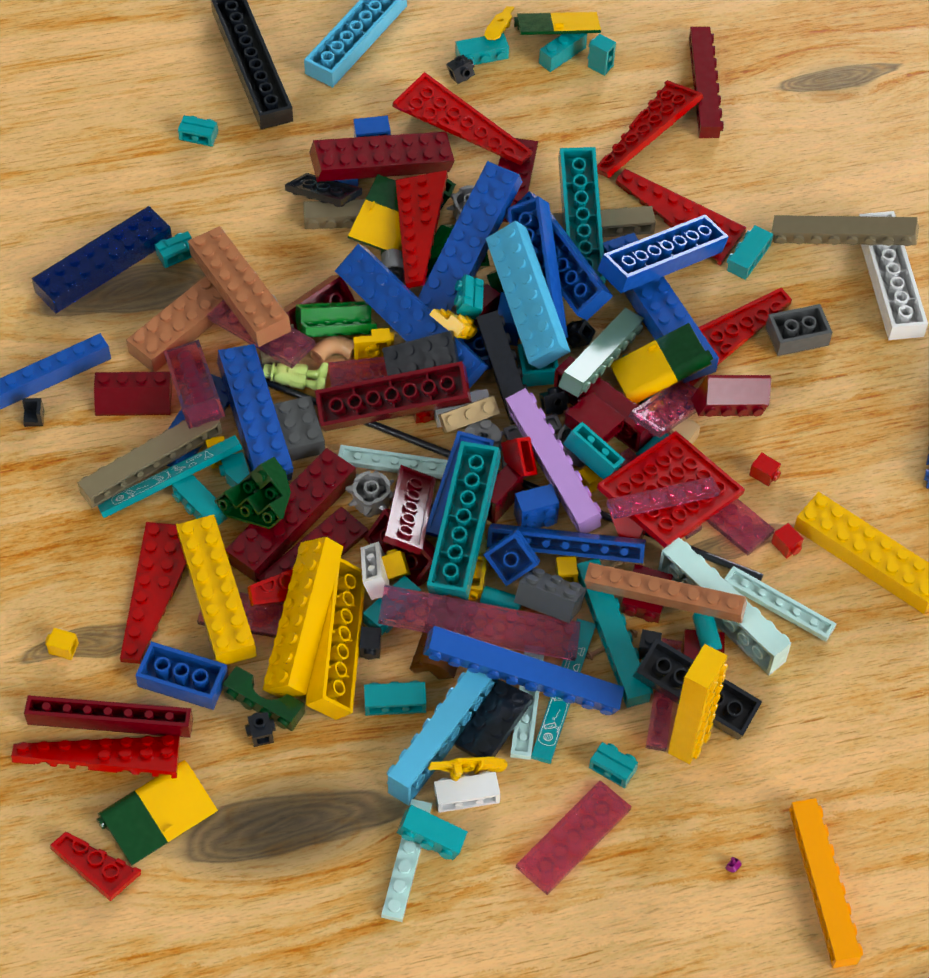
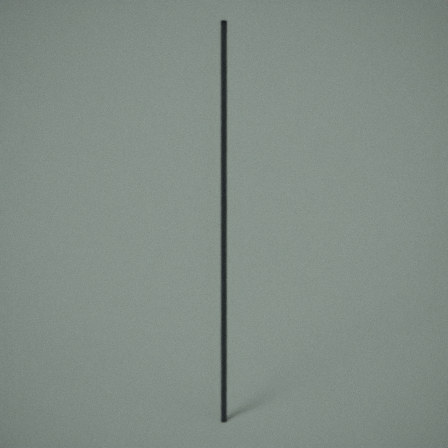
(526, 484)

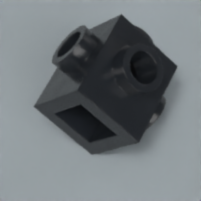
(461, 69)
(579, 333)
(554, 401)
(260, 729)

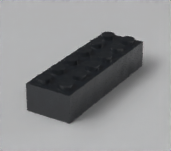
(664, 671)

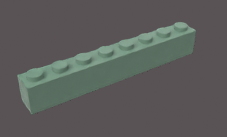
(601, 352)

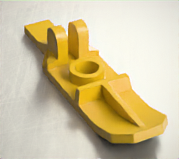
(499, 24)
(459, 765)

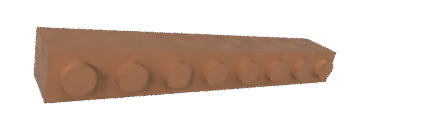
(666, 592)

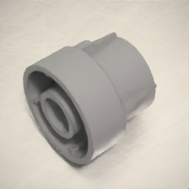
(394, 262)

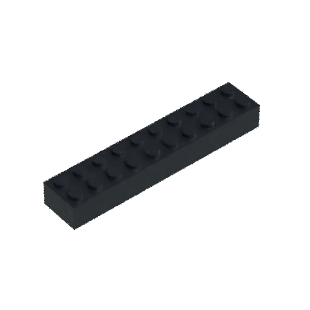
(252, 62)

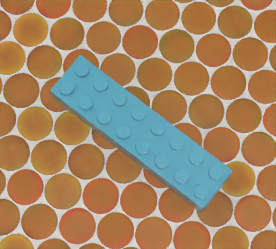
(351, 39)
(527, 295)
(438, 735)

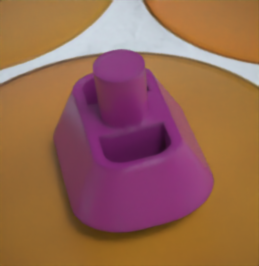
(733, 865)

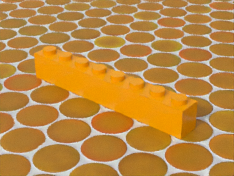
(825, 883)

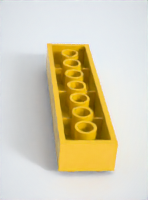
(866, 550)
(216, 590)
(303, 618)
(336, 660)
(698, 704)

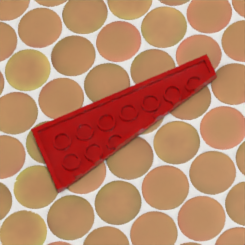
(445, 110)
(661, 113)
(678, 209)
(419, 216)
(738, 326)
(155, 583)
(134, 755)

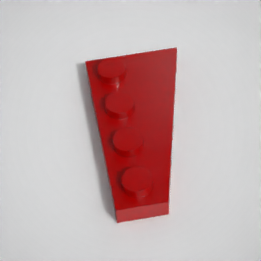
(271, 590)
(102, 871)

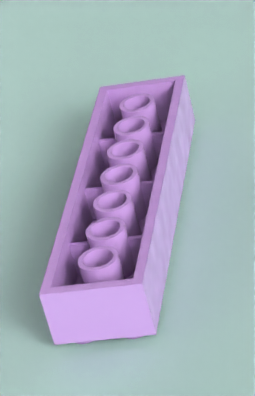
(553, 461)

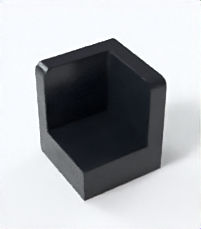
(33, 412)

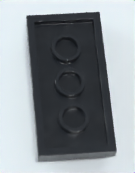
(324, 191)
(421, 353)
(494, 720)

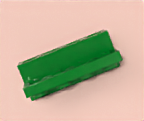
(334, 319)

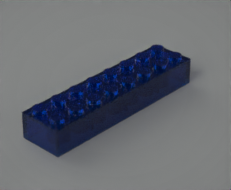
(101, 259)

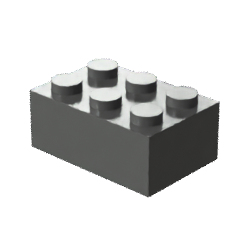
(798, 330)
(300, 428)
(550, 594)

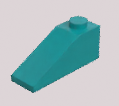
(234, 468)

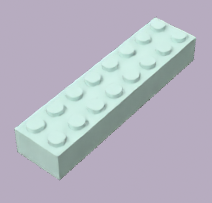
(755, 634)

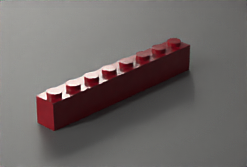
(704, 81)
(108, 716)

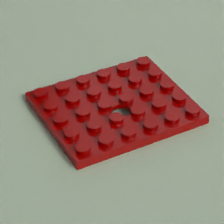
(664, 465)

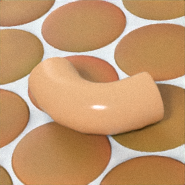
(330, 346)

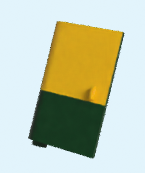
(557, 23)
(379, 217)
(661, 364)
(157, 813)

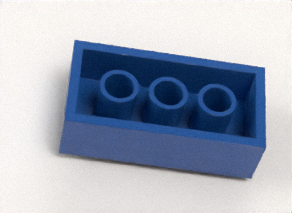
(182, 675)

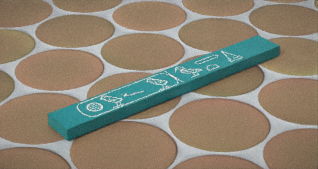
(170, 476)
(557, 708)

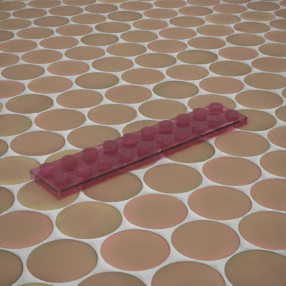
(480, 621)

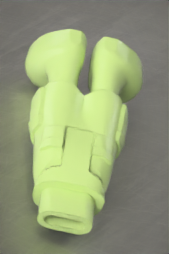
(297, 375)

